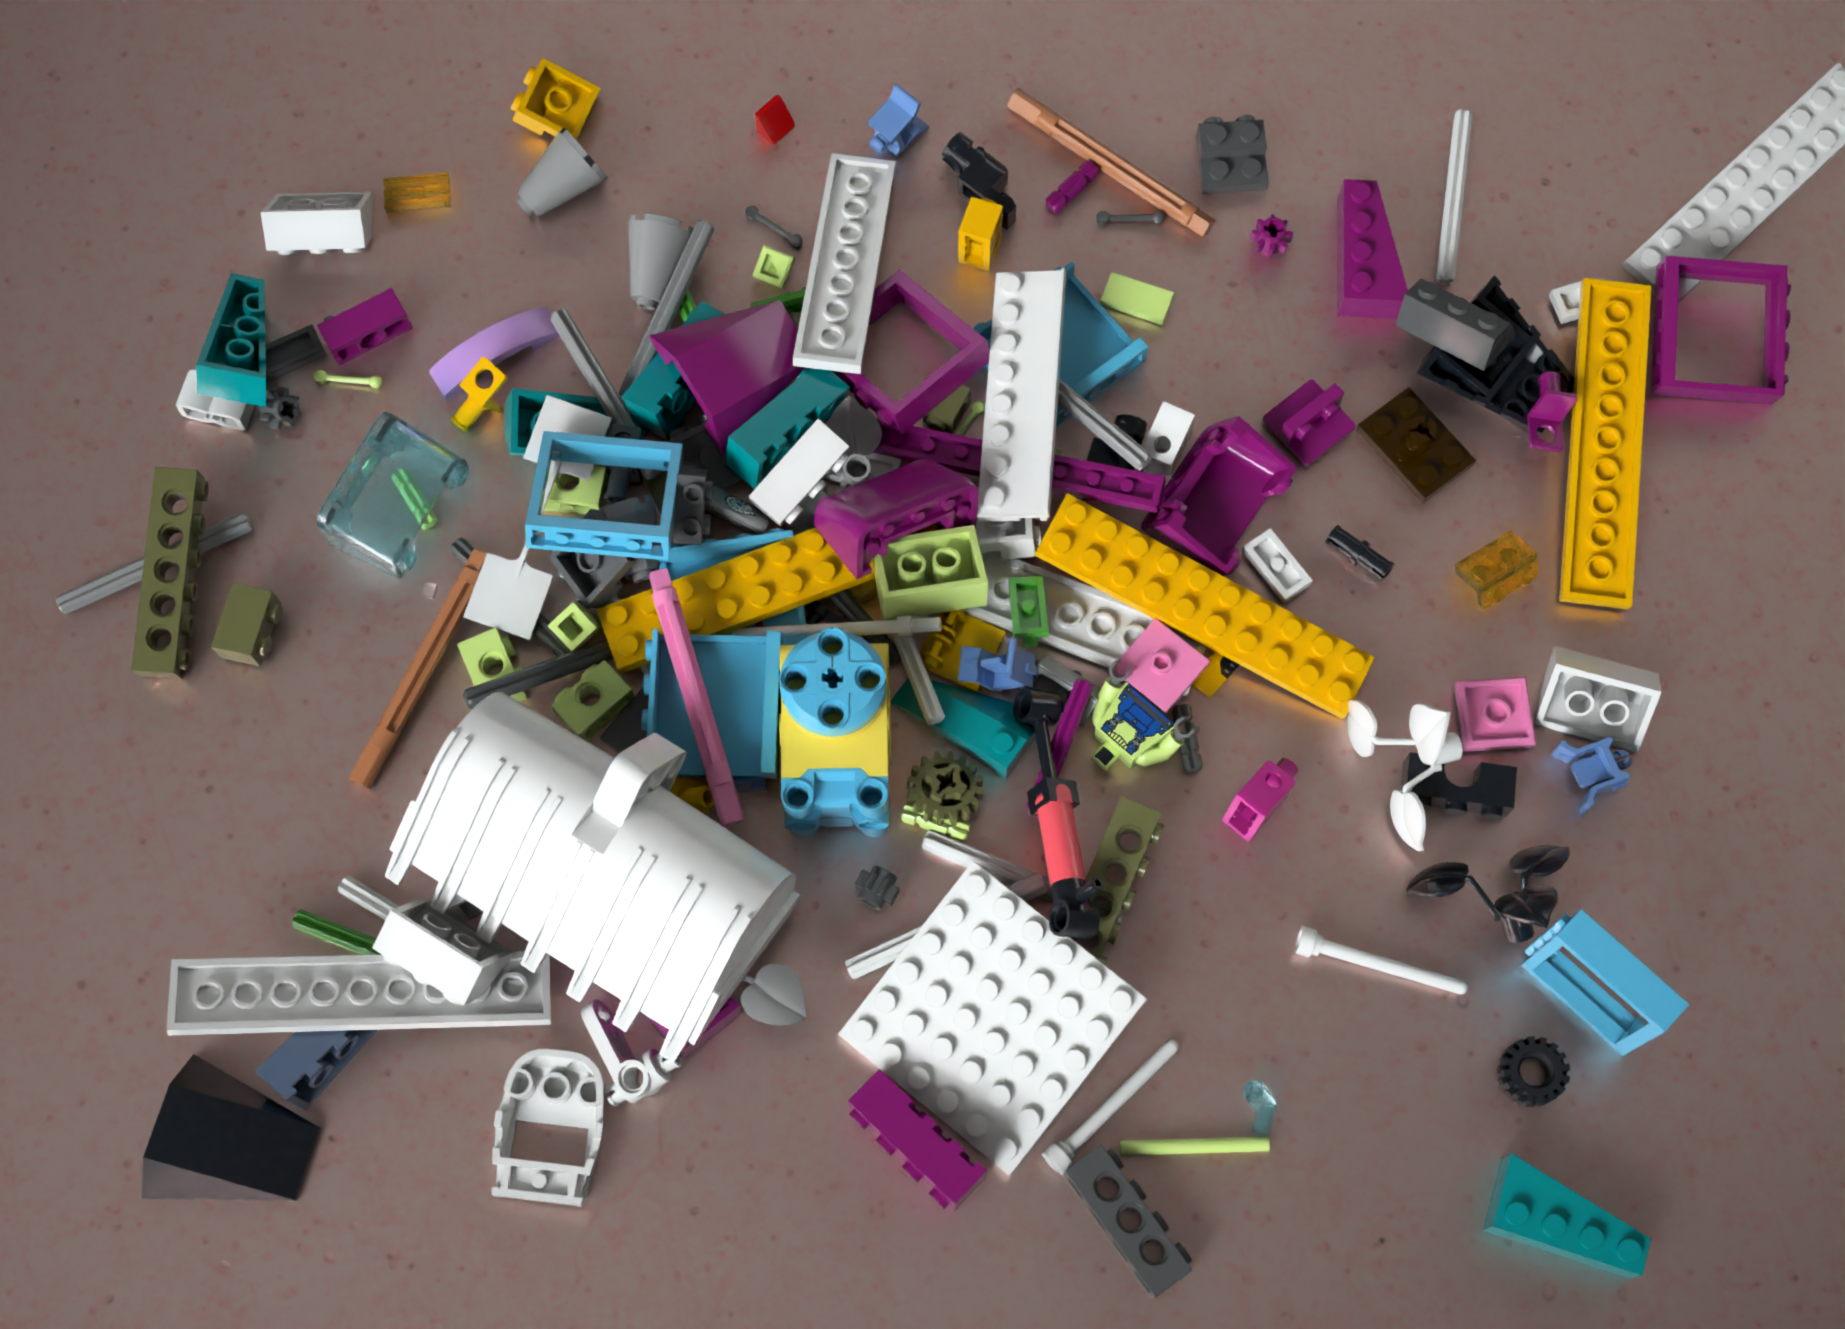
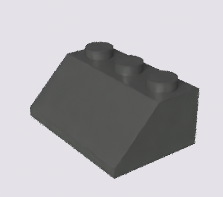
(1454, 324)

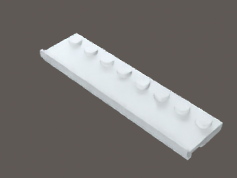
(1022, 396)

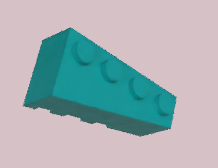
(660, 394)
(779, 425)

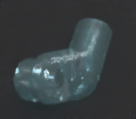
(1263, 1104)

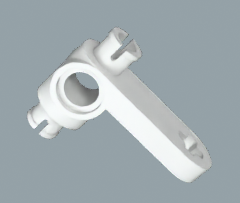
(620, 1060)

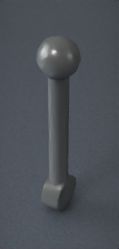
(752, 213)
(1103, 217)

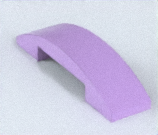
(495, 343)

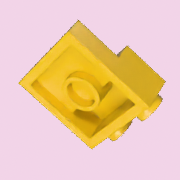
(554, 100)

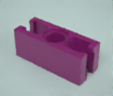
(365, 326)

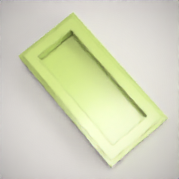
(1136, 298)

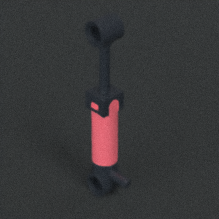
(1053, 803)

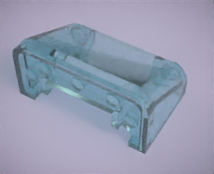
(388, 494)

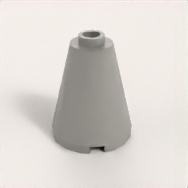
(559, 176)
(653, 256)

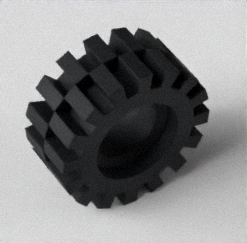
(1554, 1065)

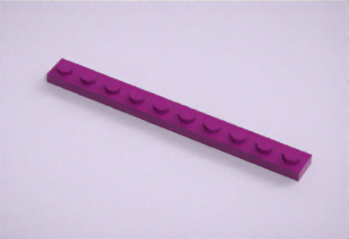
(1070, 475)

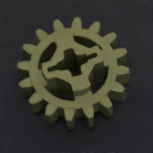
(937, 777)

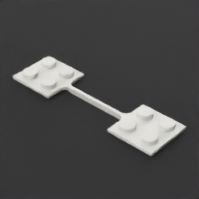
(510, 591)

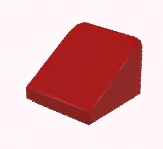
(774, 120)

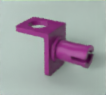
(1549, 412)

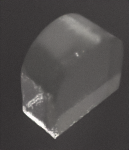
(429, 590)

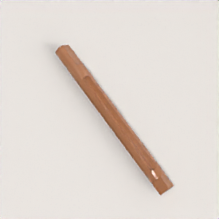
(1110, 162)
(418, 674)

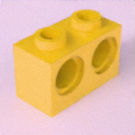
(980, 233)

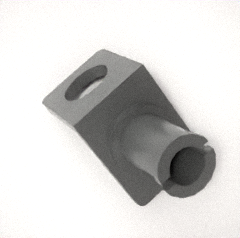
(621, 476)

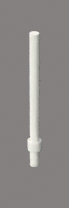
(903, 626)

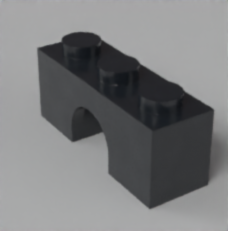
(1489, 795)

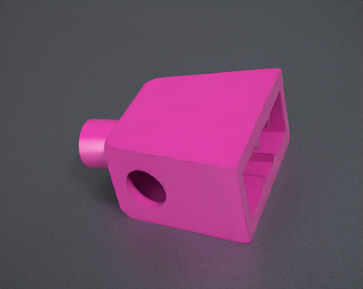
(1261, 797)

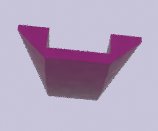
(733, 363)

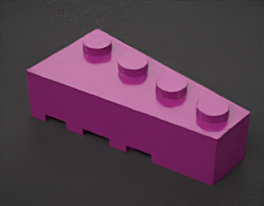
(1367, 259)
(916, 1140)

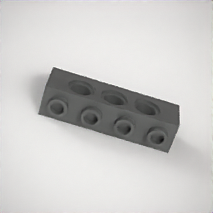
(1154, 1276)

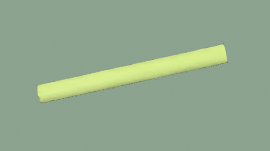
(1194, 1146)

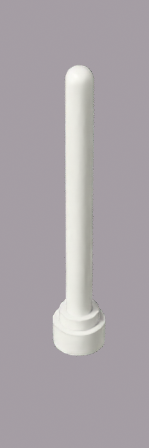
(1311, 943)
(1060, 1155)

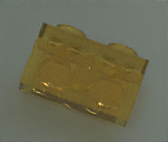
(1498, 568)

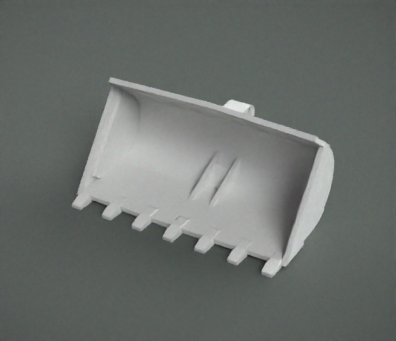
(594, 865)

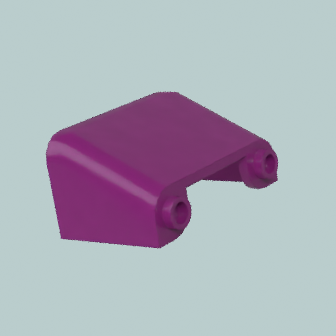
(1218, 494)
(892, 505)

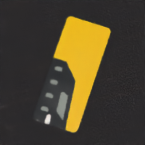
(1215, 674)

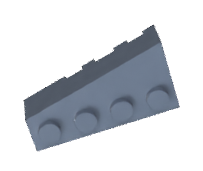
(310, 1063)

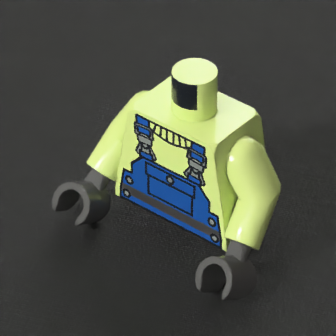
(1132, 726)

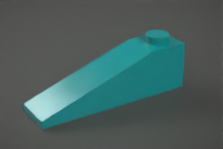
(975, 724)

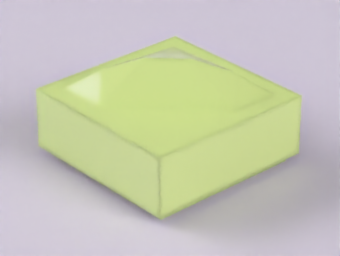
(773, 267)

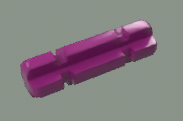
(1072, 186)

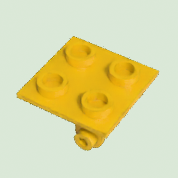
(943, 648)

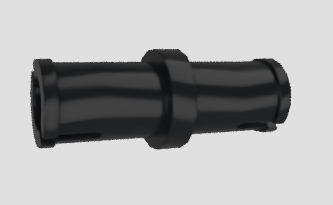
(1359, 552)

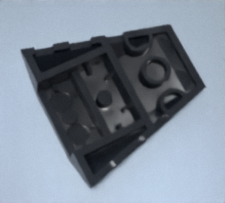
(1511, 380)
(224, 1141)

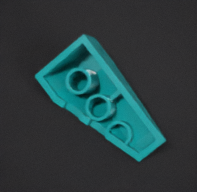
(523, 410)

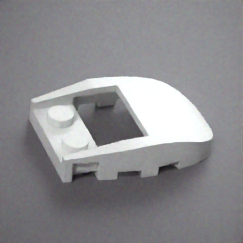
(556, 1091)

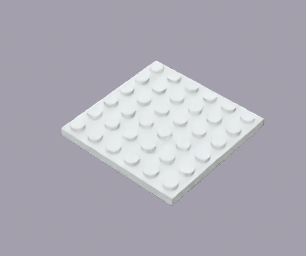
(992, 1017)

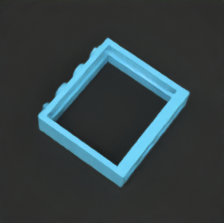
(598, 535)
(1617, 969)

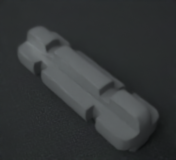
(1192, 759)

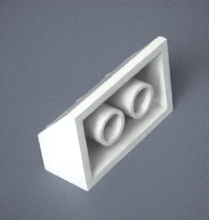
(318, 222)
(800, 474)
(1597, 698)
(440, 951)

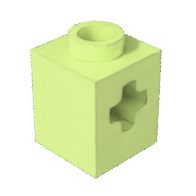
(575, 625)

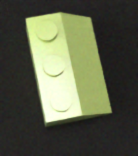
(931, 573)

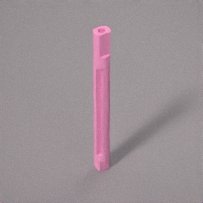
(696, 699)

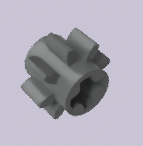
(280, 408)
(877, 887)

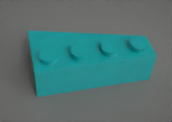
(235, 350)
(1553, 1218)

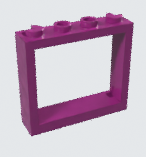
(1775, 325)
(940, 384)

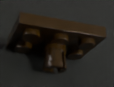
(1415, 445)

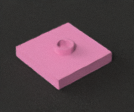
(1161, 665)
(1495, 714)

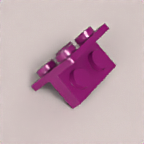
(1310, 421)

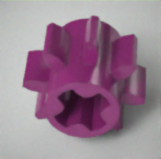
(1271, 227)

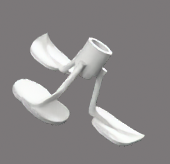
(1434, 746)

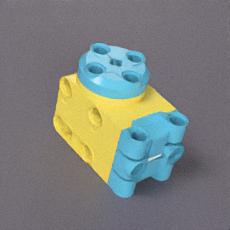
(835, 733)

